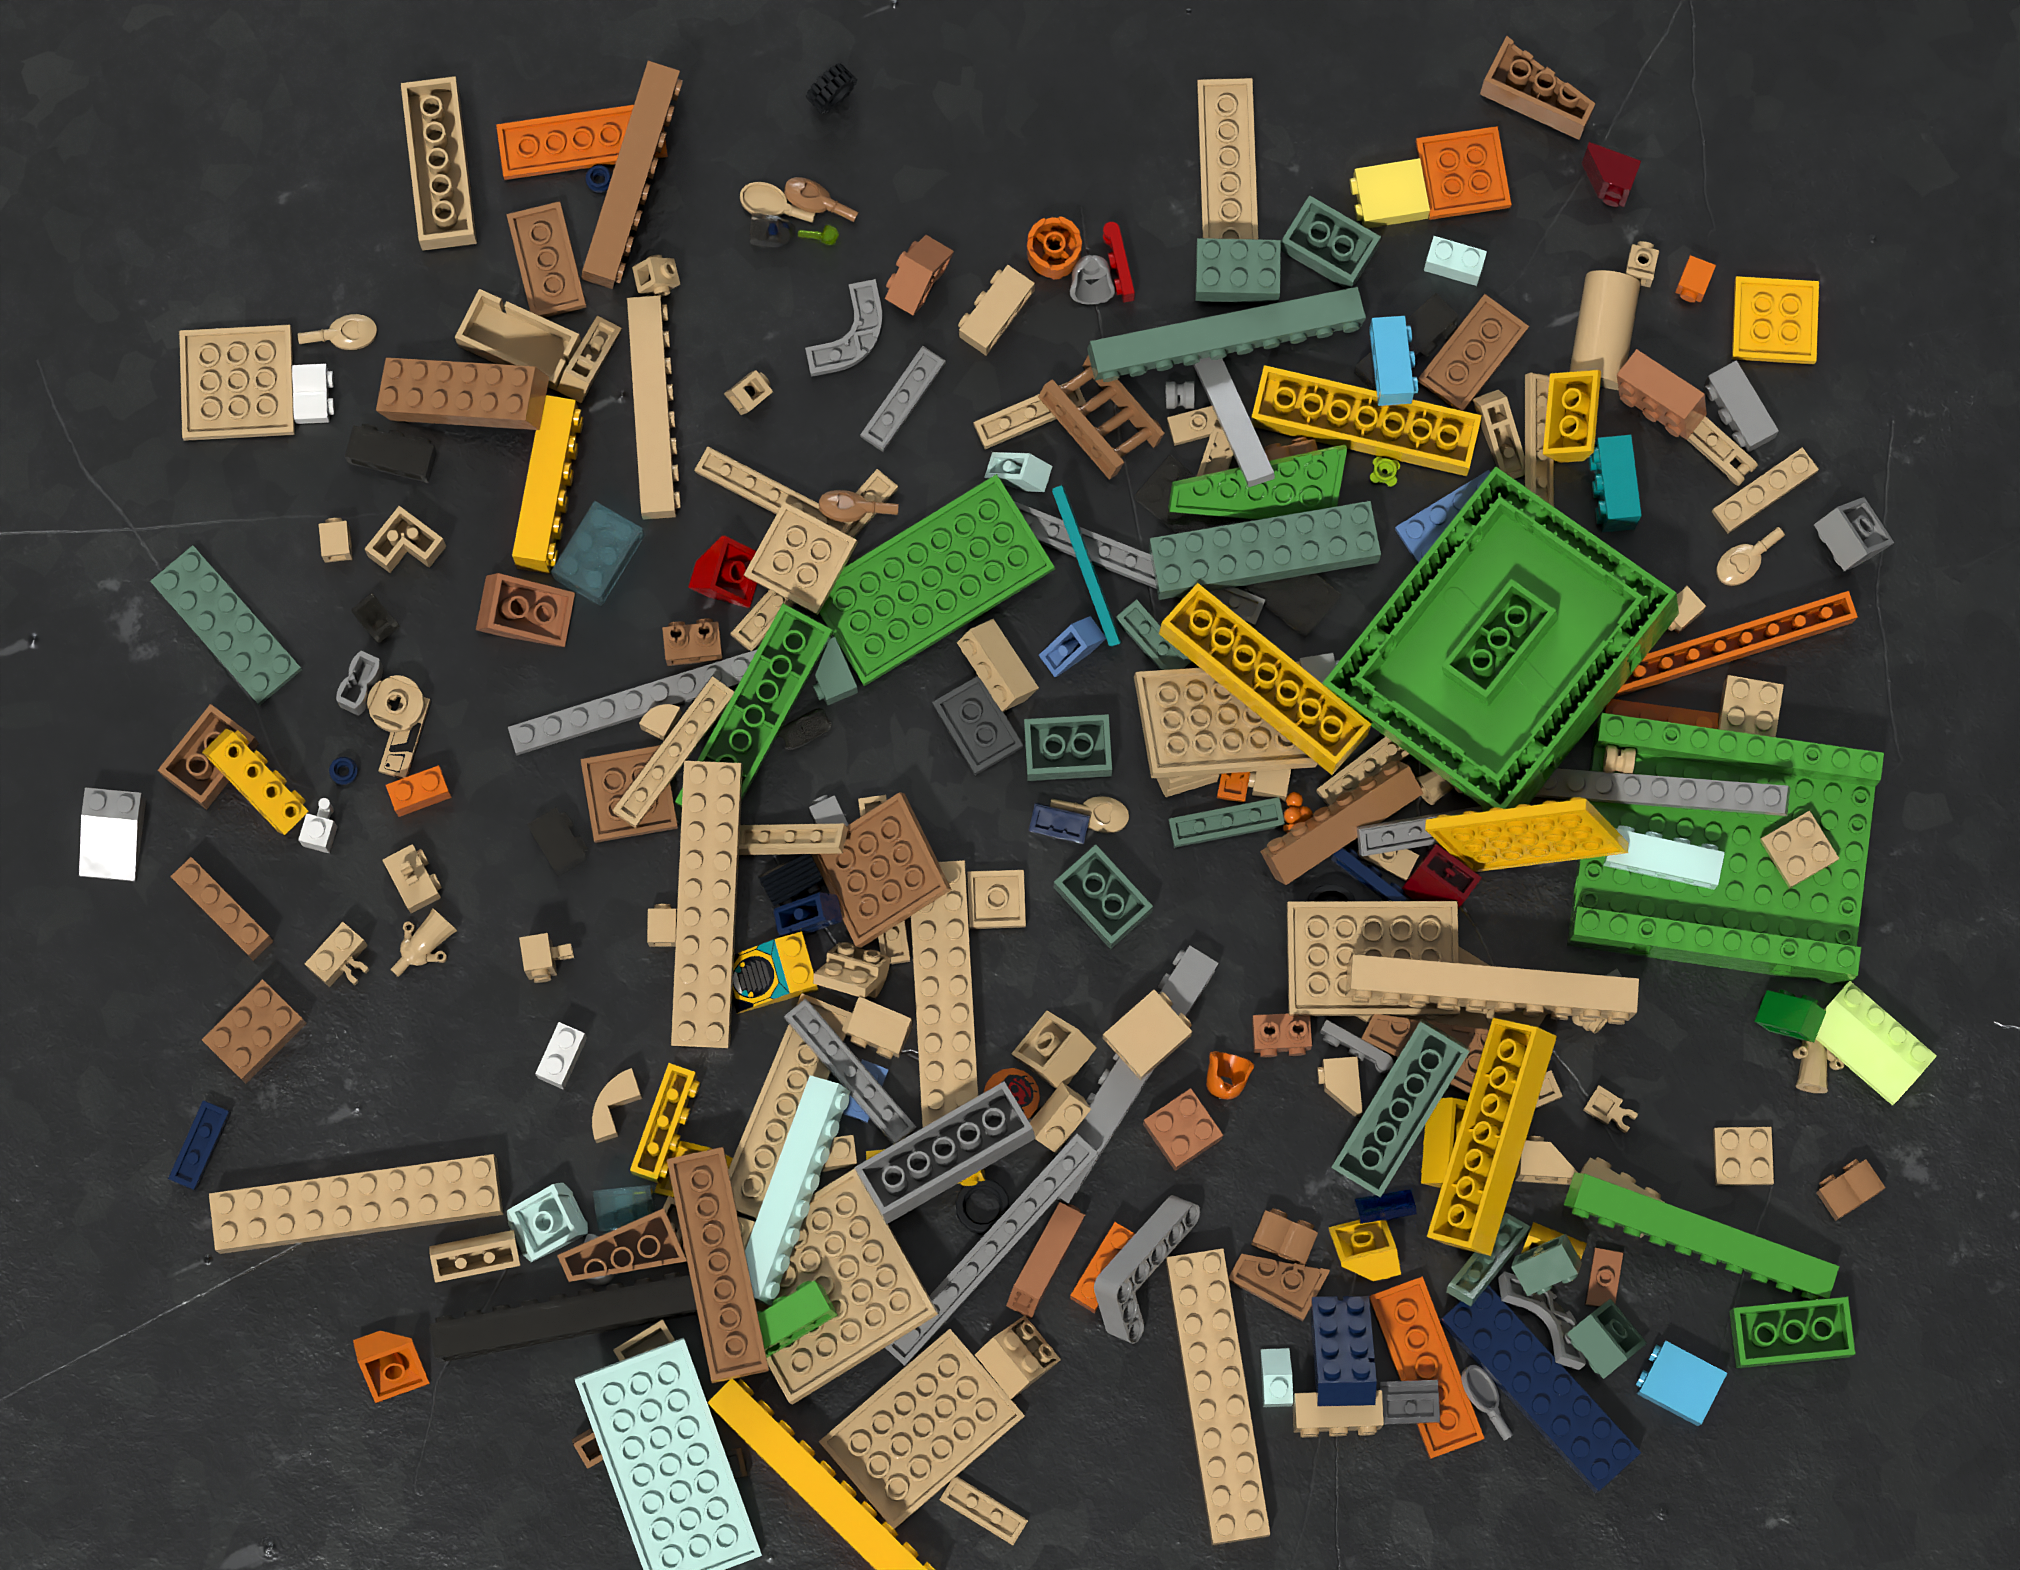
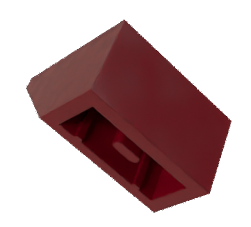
(1441, 878)

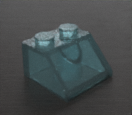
(622, 1206)

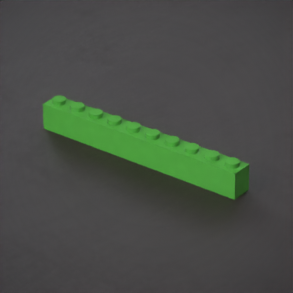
(1700, 1235)

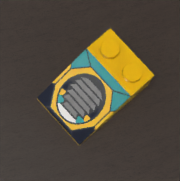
(772, 973)

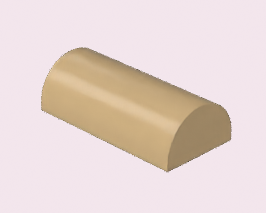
(1605, 324)

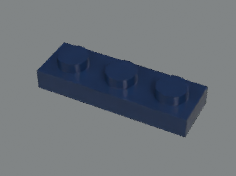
(1368, 876)
(199, 1145)

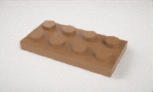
(546, 260)
(1473, 353)

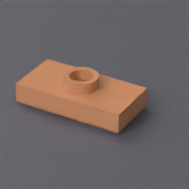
(1604, 1277)

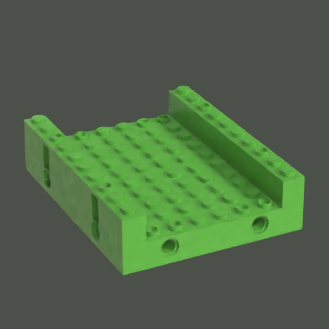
(1503, 644)
(1752, 914)

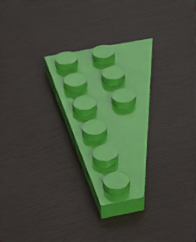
(1300, 485)

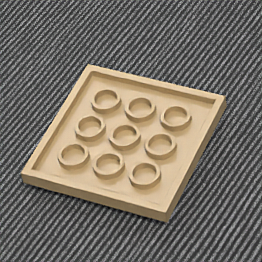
(236, 382)

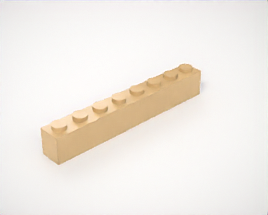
(652, 407)

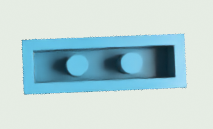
(1392, 360)

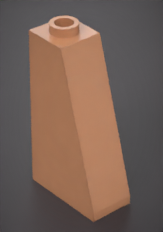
(1045, 1259)

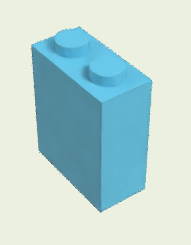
(1680, 1382)

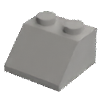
(1853, 533)

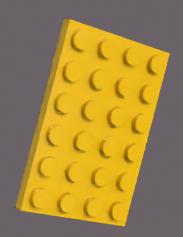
(1527, 835)

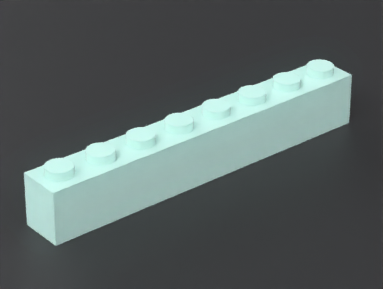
(793, 1185)

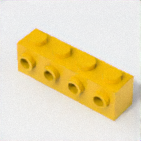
(255, 781)
(664, 1122)

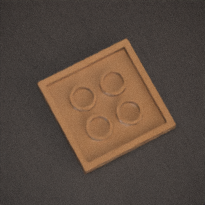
(605, 784)

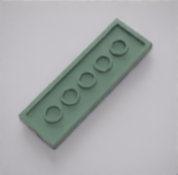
(226, 625)

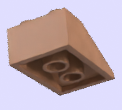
(525, 610)

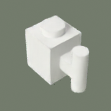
(318, 830)

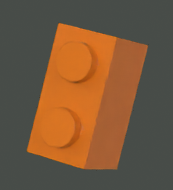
(418, 791)

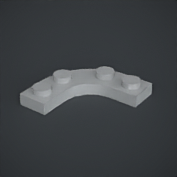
(858, 341)
(1550, 1312)

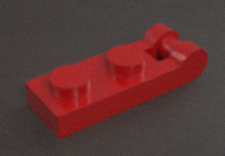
(1118, 261)

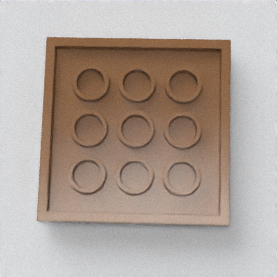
(883, 871)

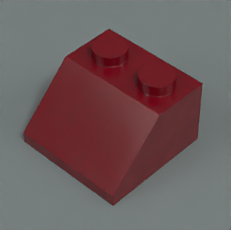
(1610, 173)

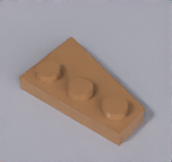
(1279, 1283)

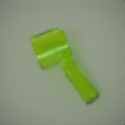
(827, 236)

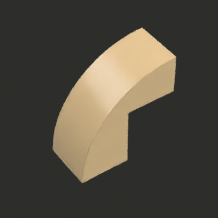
(618, 1092)

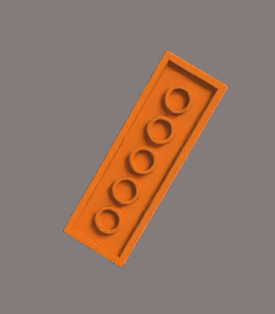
(564, 142)
(1423, 1353)

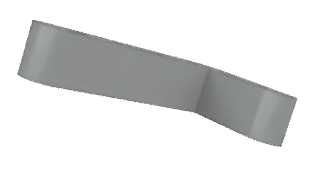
(1136, 1262)

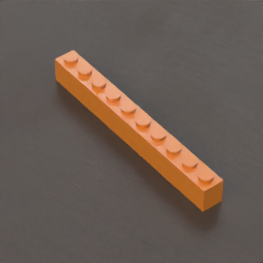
(1741, 641)

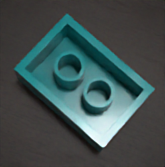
(1615, 484)

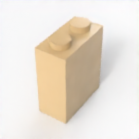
(1148, 1034)

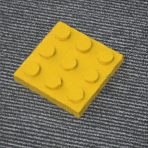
(1775, 320)

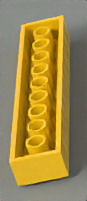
(813, 1480)

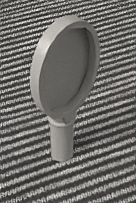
(1485, 1396)

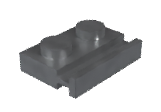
(1410, 1402)

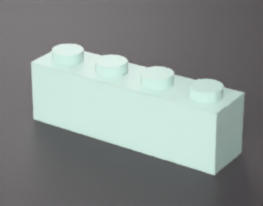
(1668, 859)

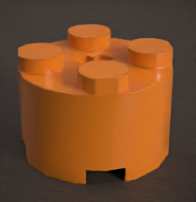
(1049, 232)

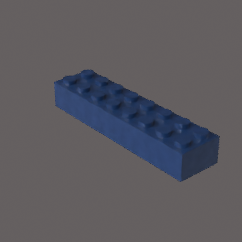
(1541, 1388)

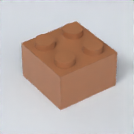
(1183, 1129)

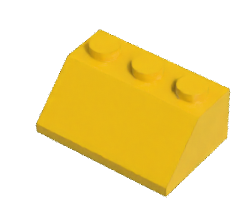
(1571, 415)
(1440, 1138)

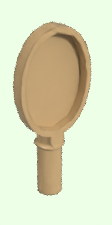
(770, 200)
(346, 333)
(1744, 560)
(1105, 813)

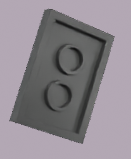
(977, 725)

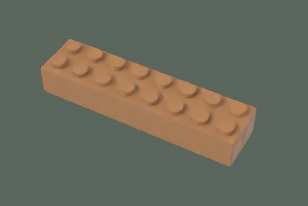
(630, 174)

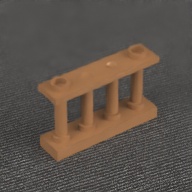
(1092, 438)

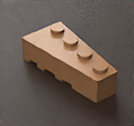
(1536, 91)
(629, 1248)

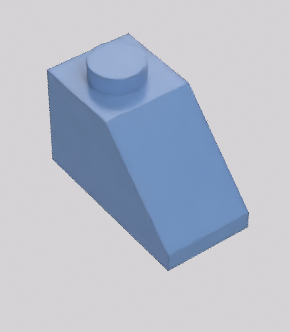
(1072, 646)

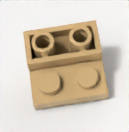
(853, 970)

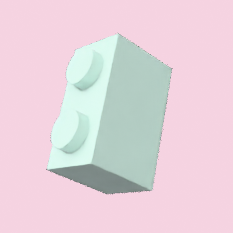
(1455, 260)

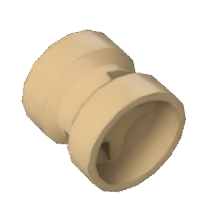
(1619, 760)

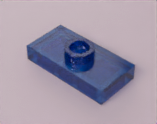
(1385, 1207)

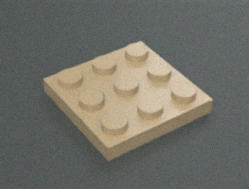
(800, 558)

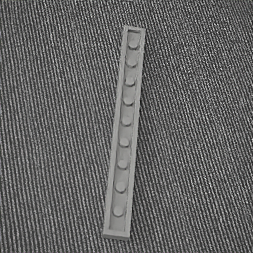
(1127, 560)
(625, 705)
(1667, 792)
(997, 1243)

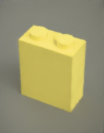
(1390, 193)

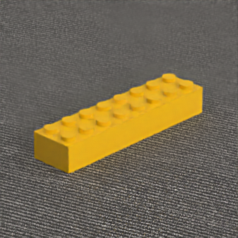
(1351, 417)
(1264, 678)
(1491, 1136)

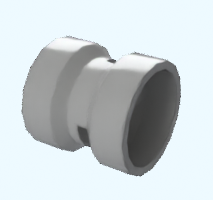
(1179, 394)

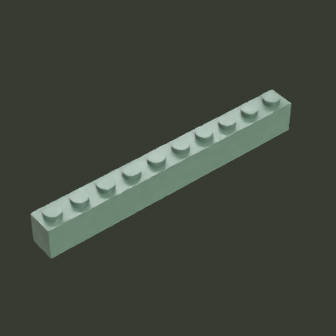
(1226, 334)

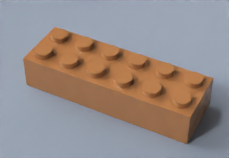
(462, 393)

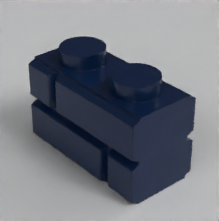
(808, 914)

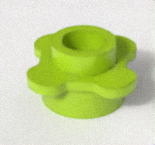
(1381, 464)

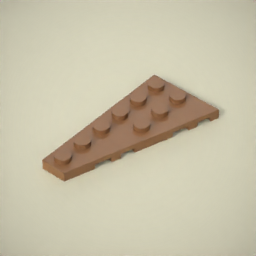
(1393, 1033)

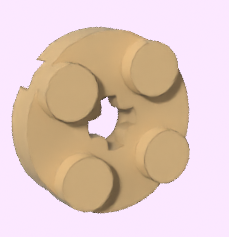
(389, 689)

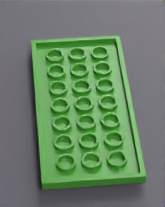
(933, 579)

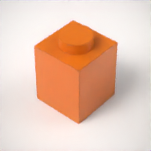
(1695, 279)

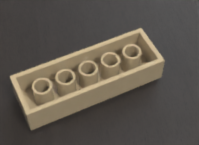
(438, 163)

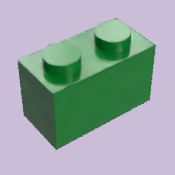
(1790, 1015)

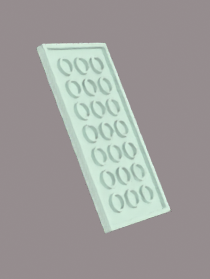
(667, 1462)

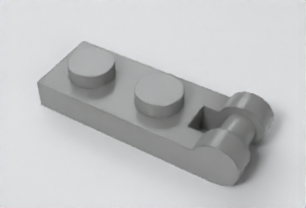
(1357, 1047)

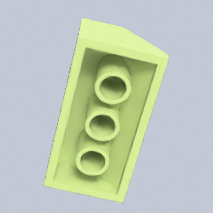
(1873, 1043)

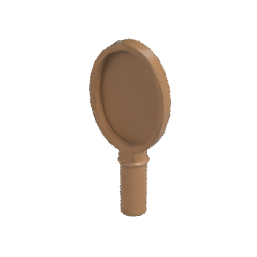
(814, 198)
(850, 506)

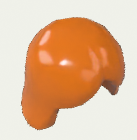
(1228, 1066)

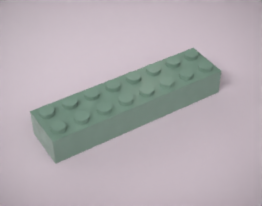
(1265, 550)

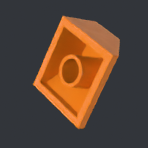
(389, 1364)

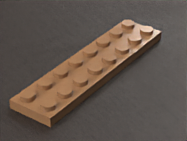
(717, 1265)

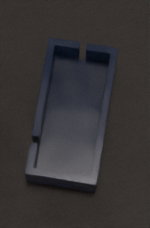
(1343, 1351)

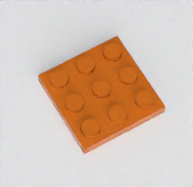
(1464, 172)

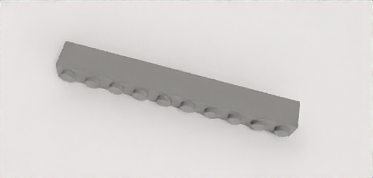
(1120, 1084)

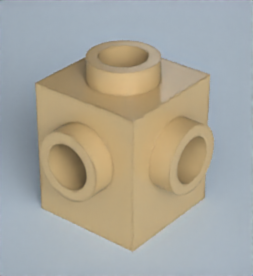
(656, 275)

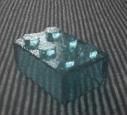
(598, 553)

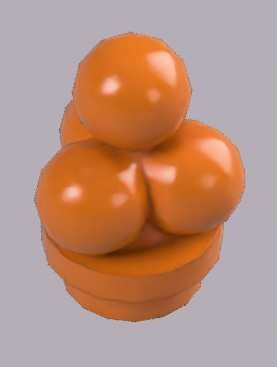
(1295, 813)

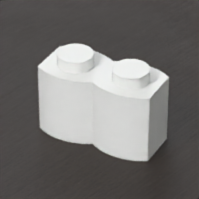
(311, 393)

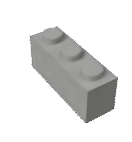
(1740, 407)

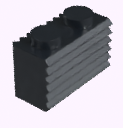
(792, 880)

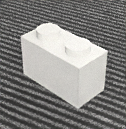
(561, 1055)

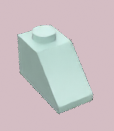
(1019, 471)
(1276, 1377)

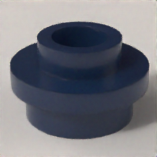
(593, 172)
(343, 762)

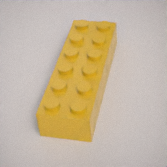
(546, 486)

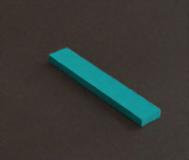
(1086, 566)

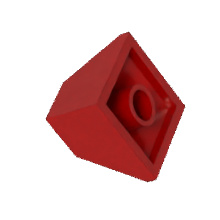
(721, 573)

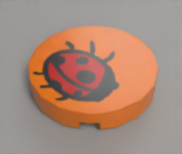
(1021, 1086)

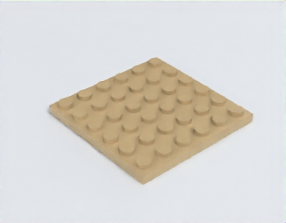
(866, 1279)

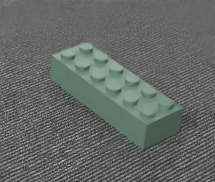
(1401, 1107)

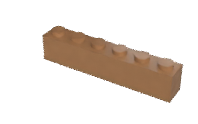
(1337, 824)

